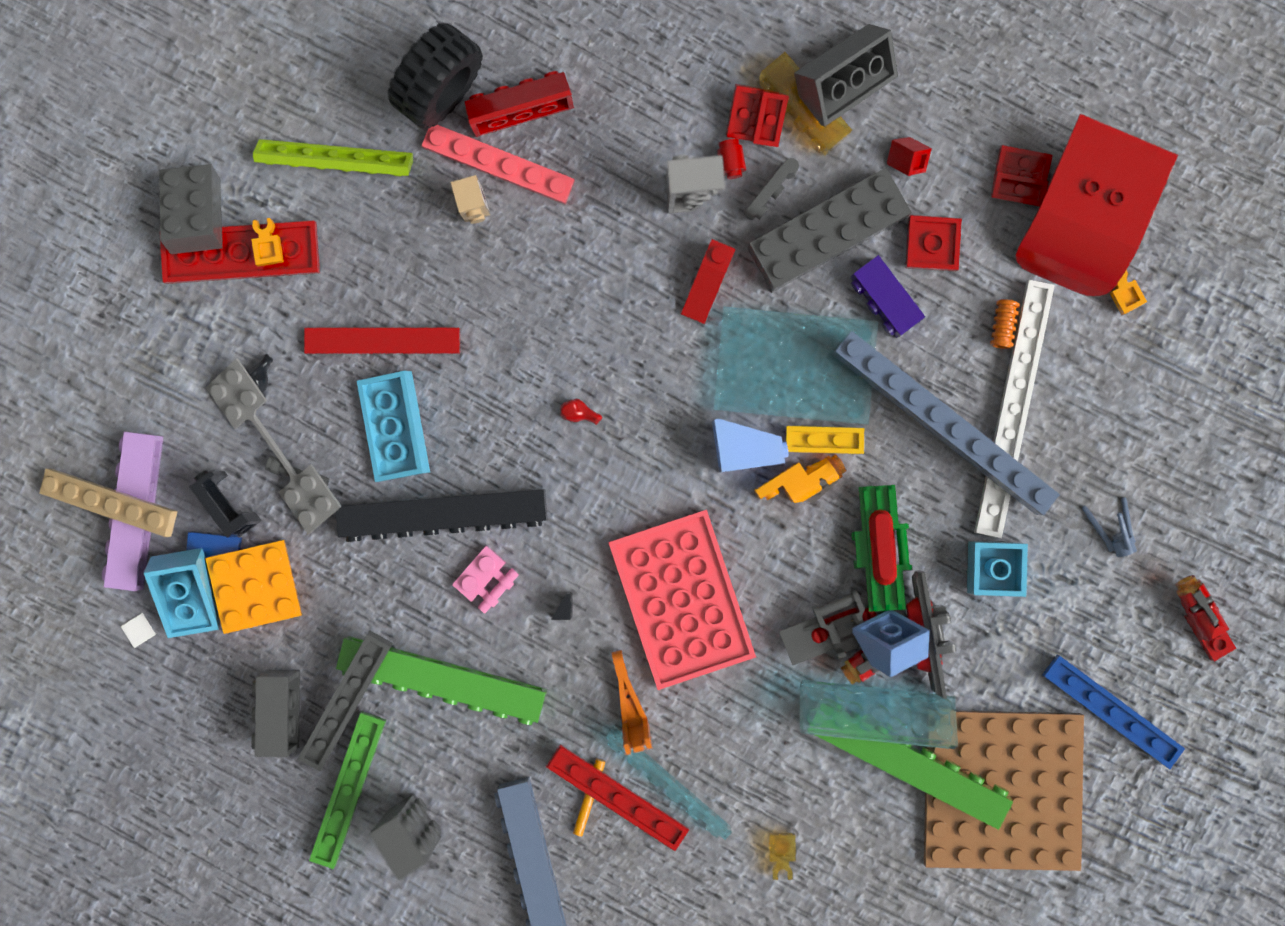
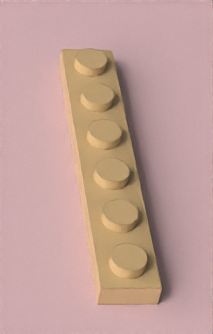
(108, 502)

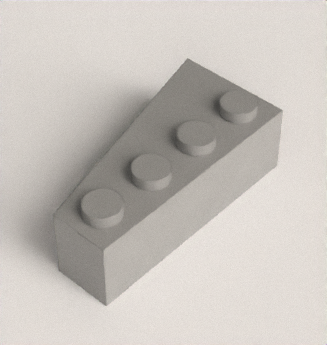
(692, 182)

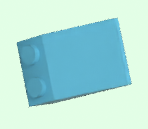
(182, 592)

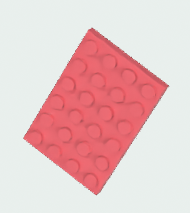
(682, 599)

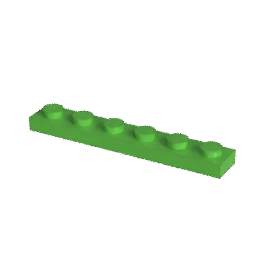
(347, 790)

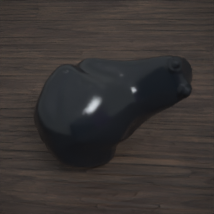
(259, 373)

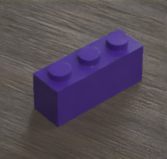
(886, 297)

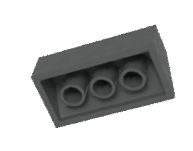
(847, 73)

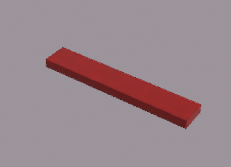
(381, 340)
(617, 797)

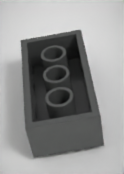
(406, 836)

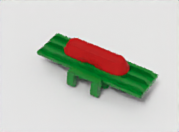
(877, 548)

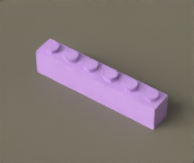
(128, 544)

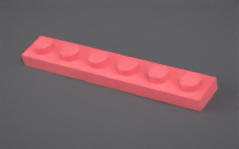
(498, 163)

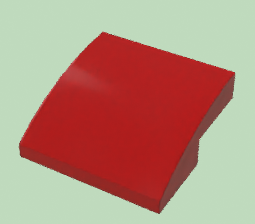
(757, 115)
(1021, 175)

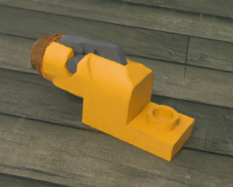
(803, 484)

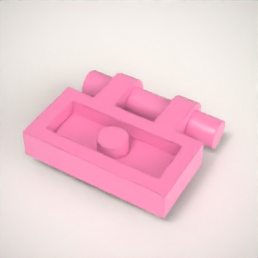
(480, 573)

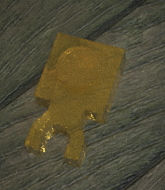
(782, 850)

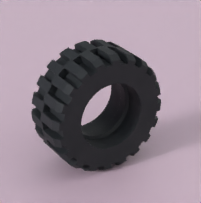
(435, 75)

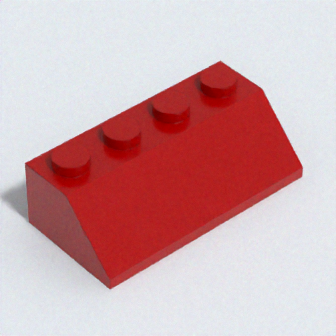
(519, 104)

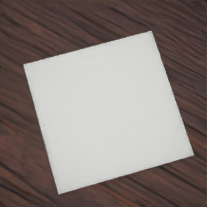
(138, 630)

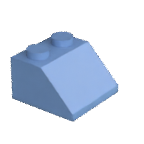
(892, 642)

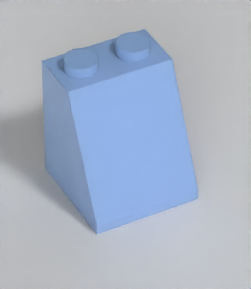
(746, 447)

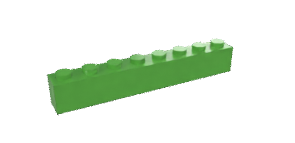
(452, 683)
(933, 776)

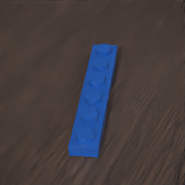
(1113, 711)

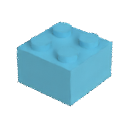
(997, 568)

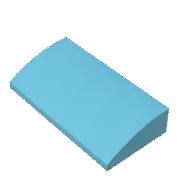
(393, 426)

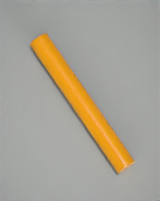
(586, 805)

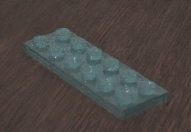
(878, 714)

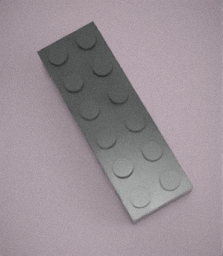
(829, 229)

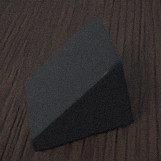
(565, 609)

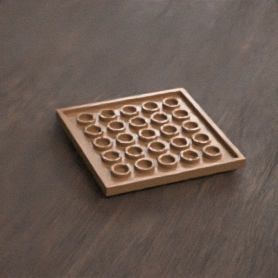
(1040, 766)

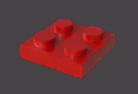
(933, 243)

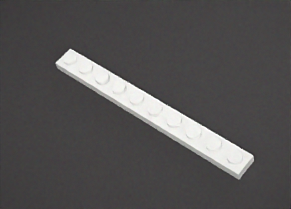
(1016, 399)

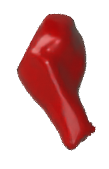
(577, 410)

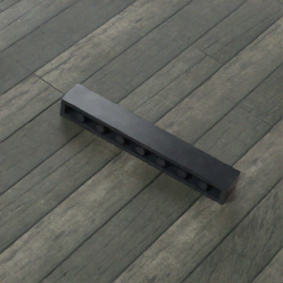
(442, 513)

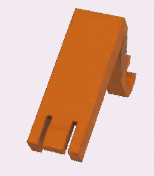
(634, 719)

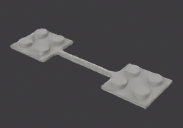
(306, 492)

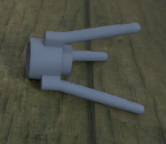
(1123, 542)

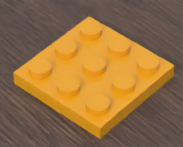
(253, 586)

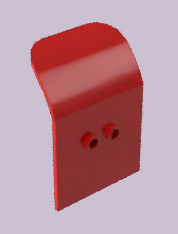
(1095, 208)

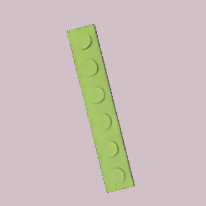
(333, 157)

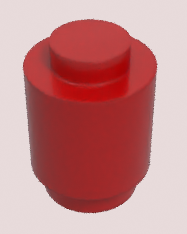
(732, 158)

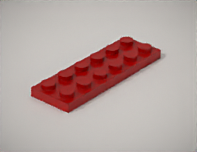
(237, 259)

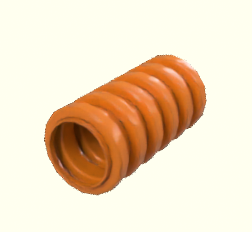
(1004, 324)

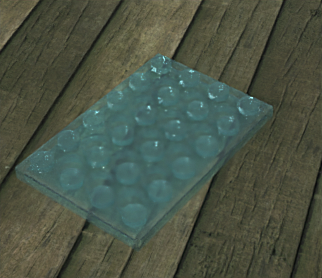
(787, 366)

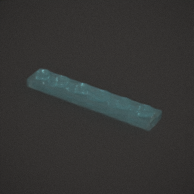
(676, 791)

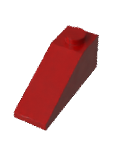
(708, 281)

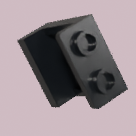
(218, 506)

